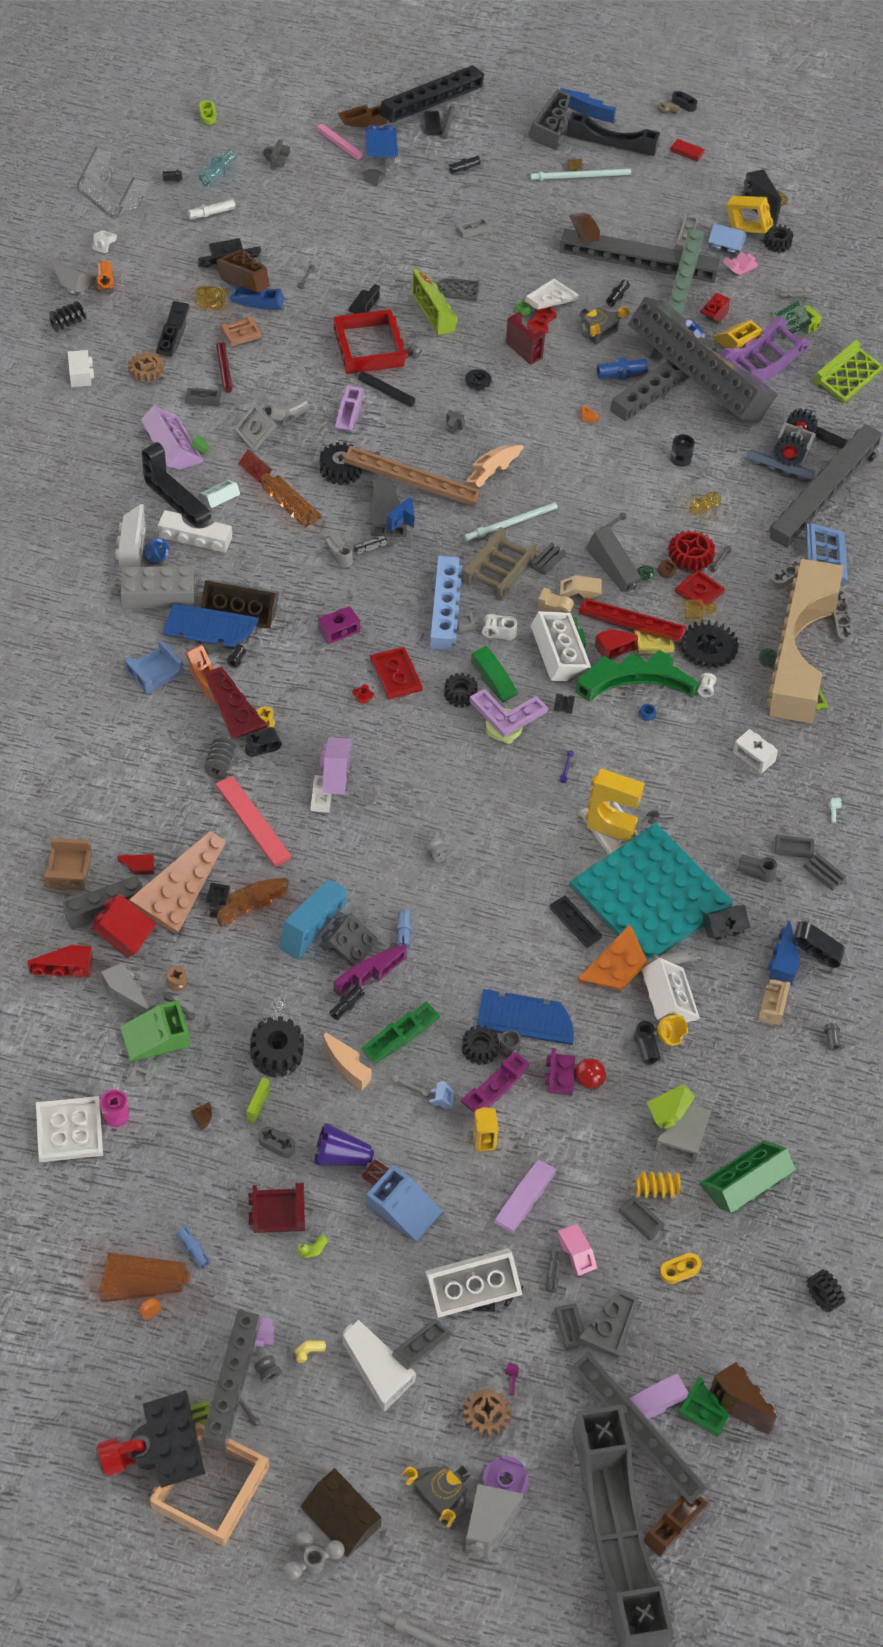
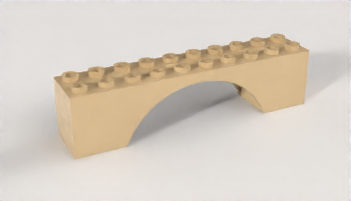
(795, 680)

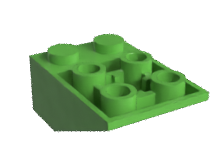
(156, 1032)

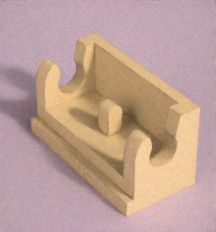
(774, 1002)

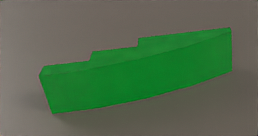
(400, 1033)

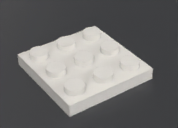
(69, 1129)

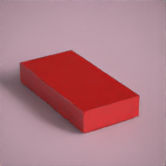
(687, 150)

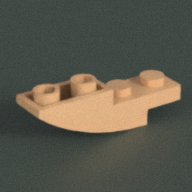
(493, 460)

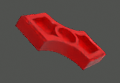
(541, 320)

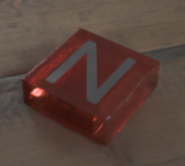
(374, 1172)

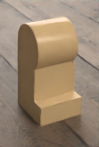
(554, 603)

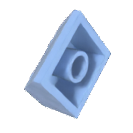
(727, 237)

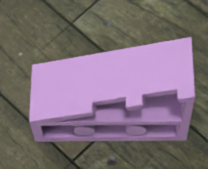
(335, 763)

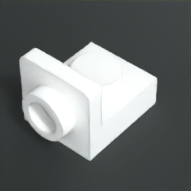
(102, 240)

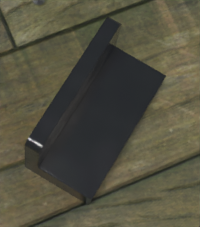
(365, 300)

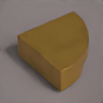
(574, 164)

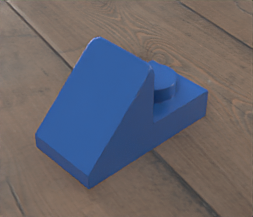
(401, 514)

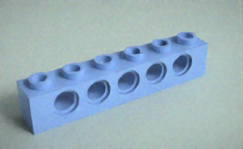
(445, 603)

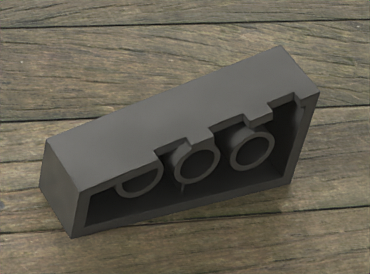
(549, 122)

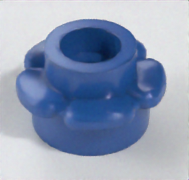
(650, 710)

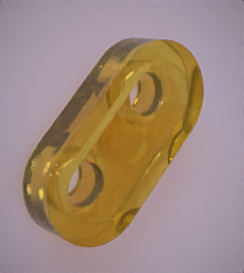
(705, 503)

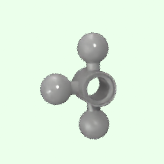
(304, 1540)

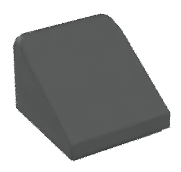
(374, 176)

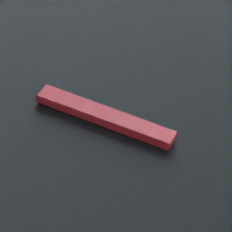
(253, 821)

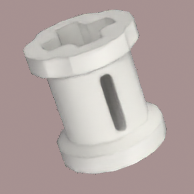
(706, 685)

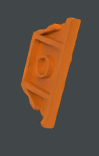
(617, 963)

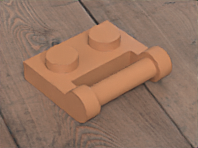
(241, 331)

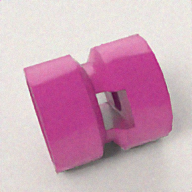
(114, 1108)

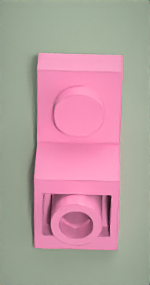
(742, 264)
(577, 1246)

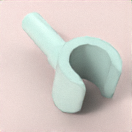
(833, 805)

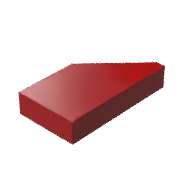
(138, 863)

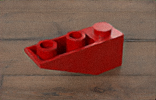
(67, 961)

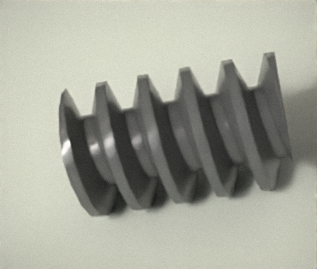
(219, 757)

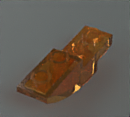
(256, 894)

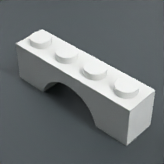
(215, 537)

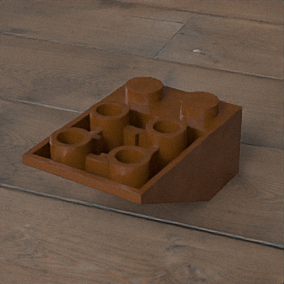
(743, 1398)

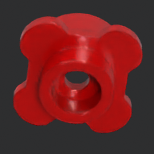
(360, 697)

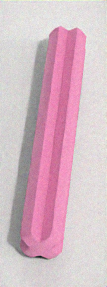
(339, 141)

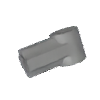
(340, 550)

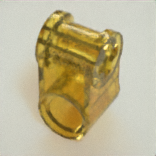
(209, 297)

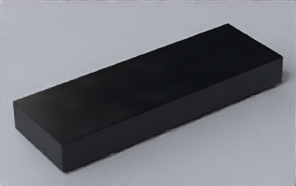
(575, 921)

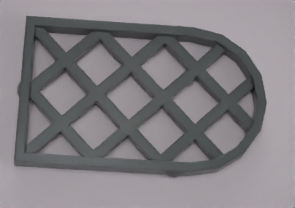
(458, 281)

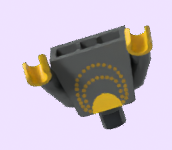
(601, 323)
(440, 1490)

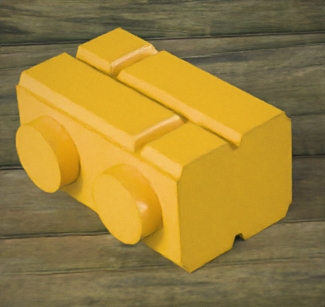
(485, 1129)

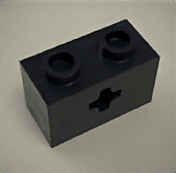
(737, 919)

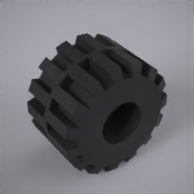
(276, 1046)

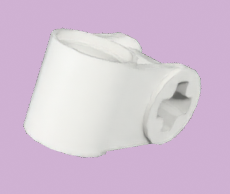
(502, 627)

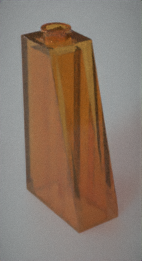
(140, 1277)

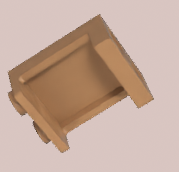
(68, 864)

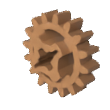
(146, 366)
(495, 1411)

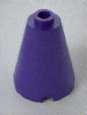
(341, 1148)

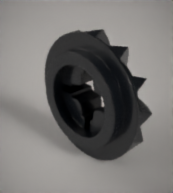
(479, 374)

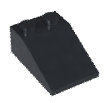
(759, 185)

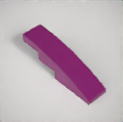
(375, 966)

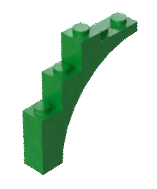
(633, 669)

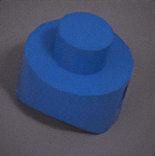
(154, 553)

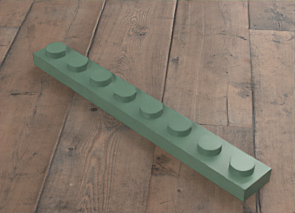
(686, 270)

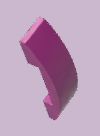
(497, 1084)

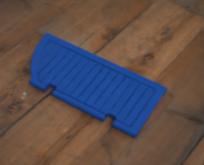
(208, 625)
(525, 1016)

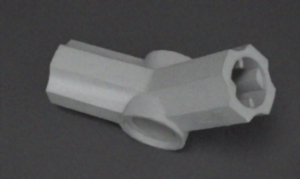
(287, 413)

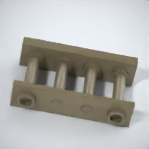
(490, 551)

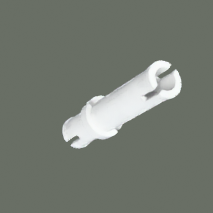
(205, 211)

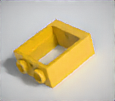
(735, 214)

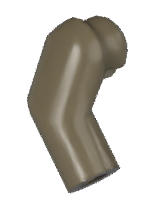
(667, 106)

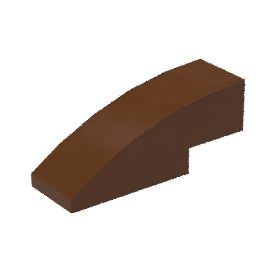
(362, 116)
(585, 227)
(673, 1524)

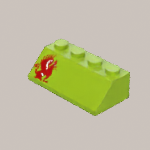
(433, 303)

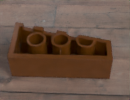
(244, 271)

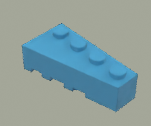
(311, 918)

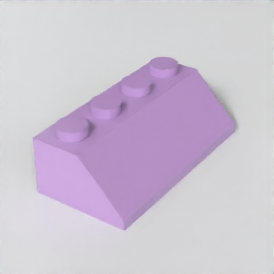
(171, 434)

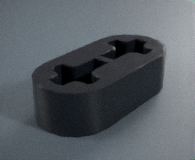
(684, 101)

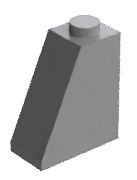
(686, 1135)

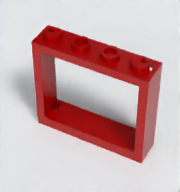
(370, 362)

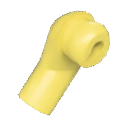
(307, 1347)

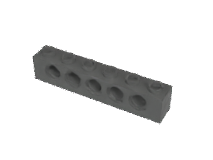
(231, 1381)

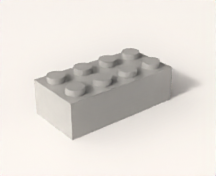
(157, 586)

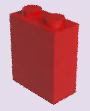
(123, 925)

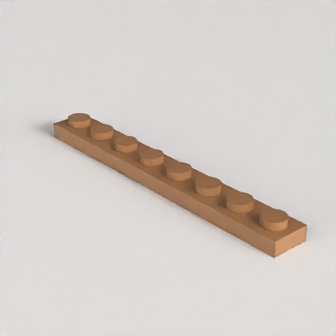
(412, 476)

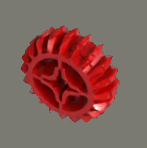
(691, 550)

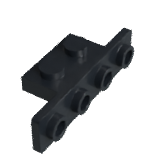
(225, 248)

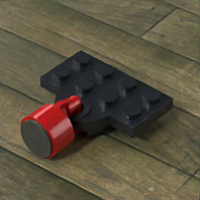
(164, 1443)

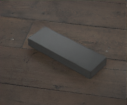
(421, 1344)

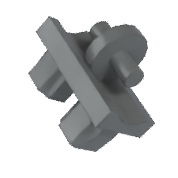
(277, 154)

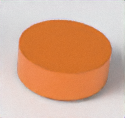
(150, 1309)

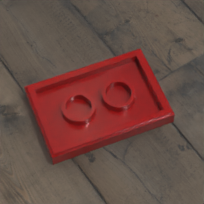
(396, 673)

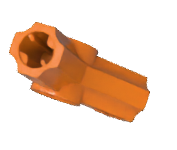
(105, 277)

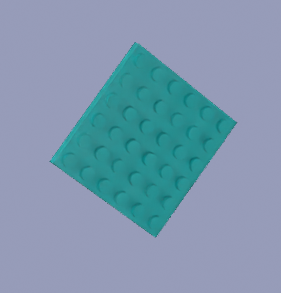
(652, 890)

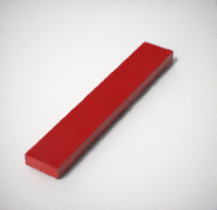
(632, 620)

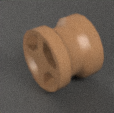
(175, 983)

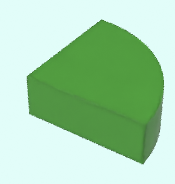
(200, 444)

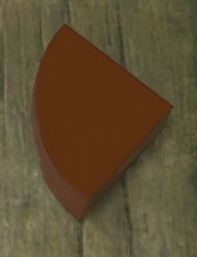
(202, 1115)

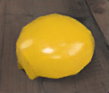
(672, 1029)

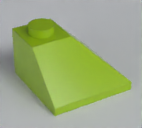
(671, 1106)

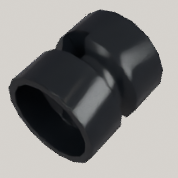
(682, 450)

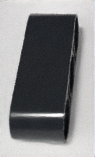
(818, 944)

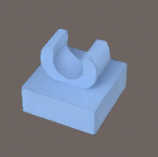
(443, 1096)

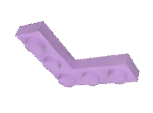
(505, 721)

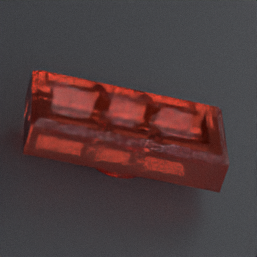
(254, 465)

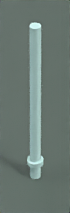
(579, 174)

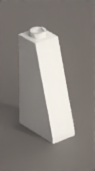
(373, 1359)

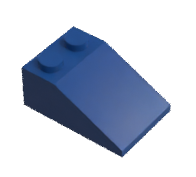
(381, 141)

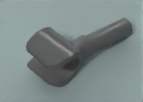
(655, 815)

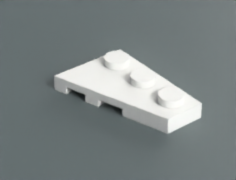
(551, 294)

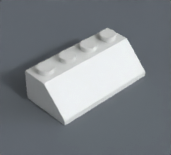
(560, 645)
(473, 1282)

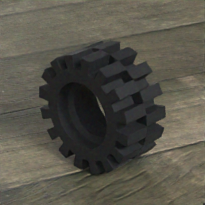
(771, 238)
(456, 682)
(484, 1035)
(825, 1290)

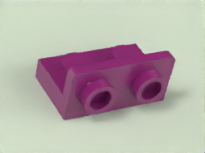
(561, 1073)

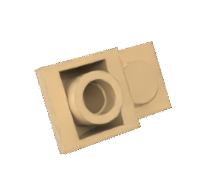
(585, 586)

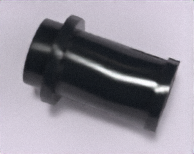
(172, 175)
(235, 659)

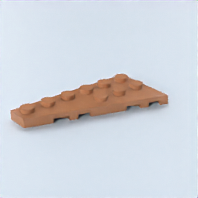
(175, 889)

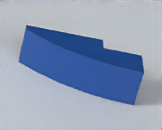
(268, 299)

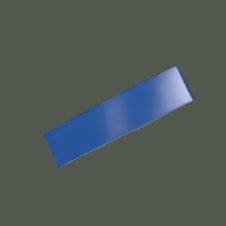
(593, 108)

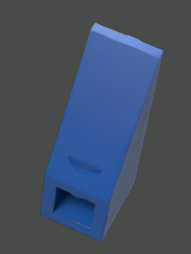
(786, 959)

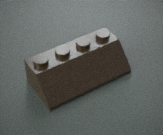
(241, 600)

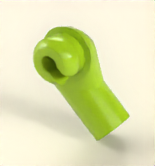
(314, 1250)

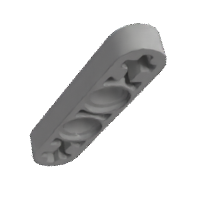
(844, 616)

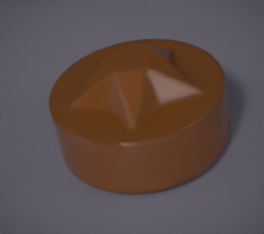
(667, 568)

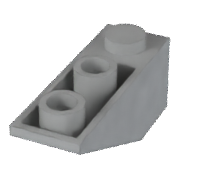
(122, 988)

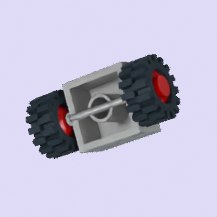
(795, 438)

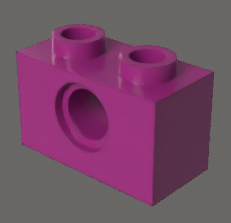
(338, 625)

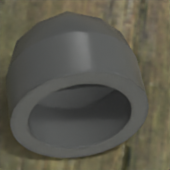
(414, 351)

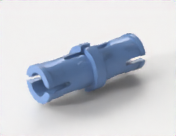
(404, 928)
(193, 1247)

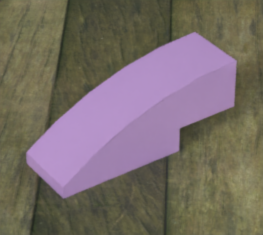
(349, 408)
(660, 1396)

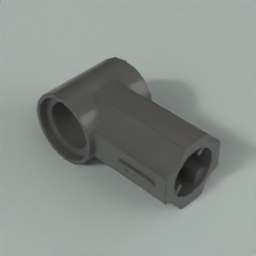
(758, 867)

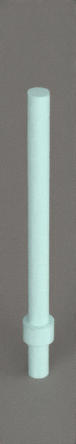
(481, 532)

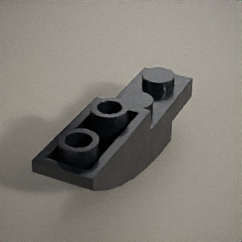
(173, 329)

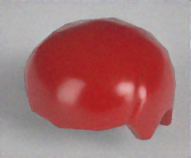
(590, 1073)

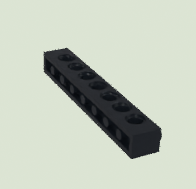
(431, 94)

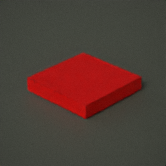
(700, 587)

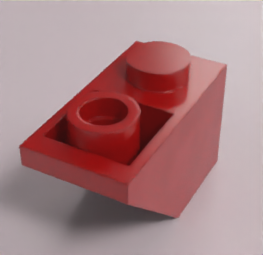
(716, 307)

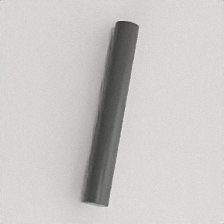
(448, 122)

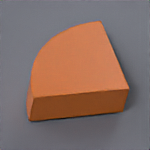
(588, 415)

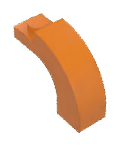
(199, 664)

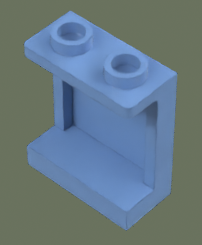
(155, 668)

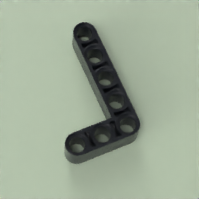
(169, 489)

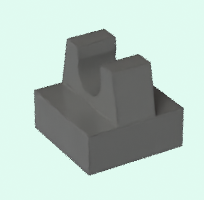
(455, 421)

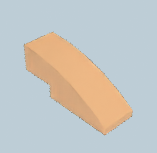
(347, 1062)

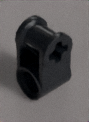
(264, 742)

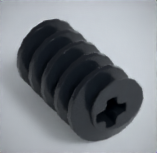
(65, 314)

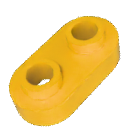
(679, 1269)

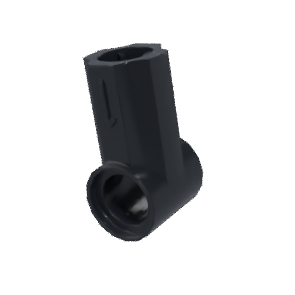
(647, 1043)

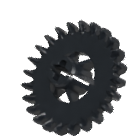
(719, 638)

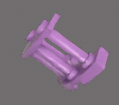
(752, 348)

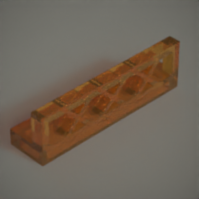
(290, 500)

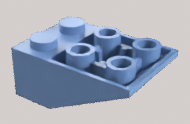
(402, 1204)

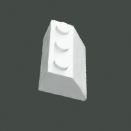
(131, 538)
(669, 990)

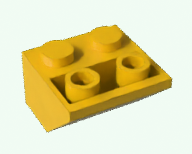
(739, 335)

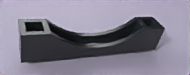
(584, 128)

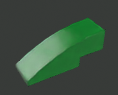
(493, 674)

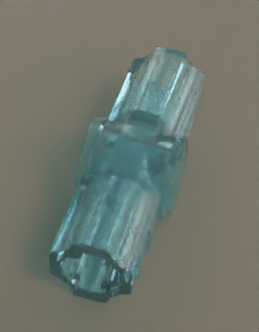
(218, 167)

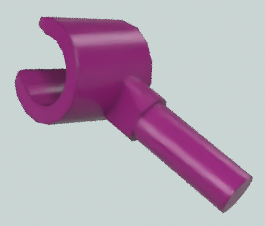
(512, 1370)

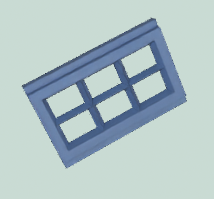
(840, 547)

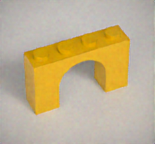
(614, 788)

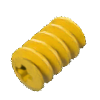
(658, 1185)

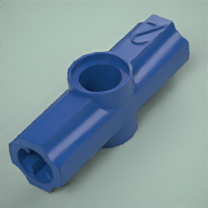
(622, 368)

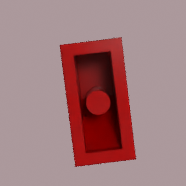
(615, 643)

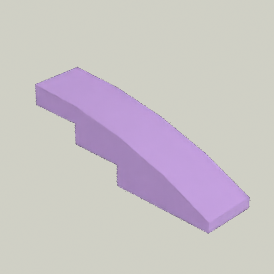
(525, 1196)

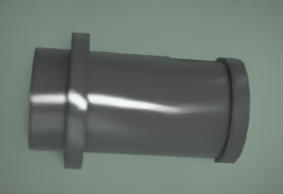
(832, 1031)

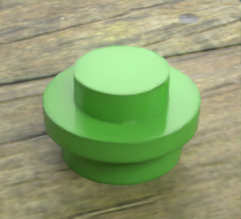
(523, 307)

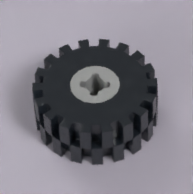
(333, 466)

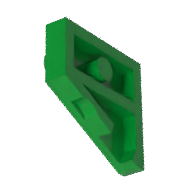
(703, 1409)

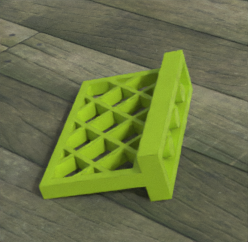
(847, 356)

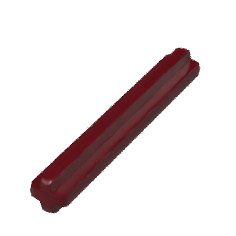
(224, 367)

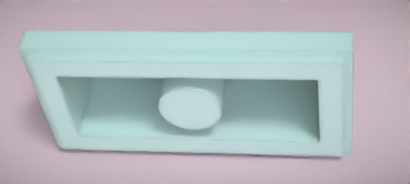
(220, 493)

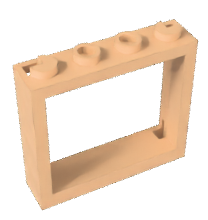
(260, 1464)

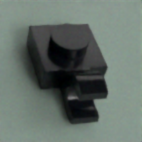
(217, 896)

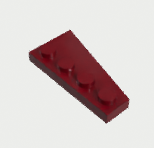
(234, 708)

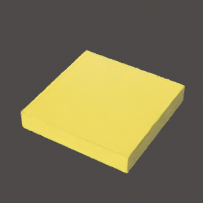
(651, 643)

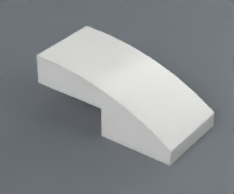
(320, 801)

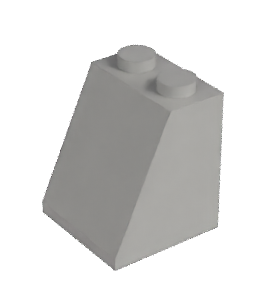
(490, 1519)

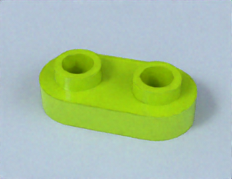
(207, 112)

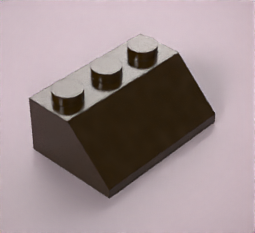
(341, 1512)

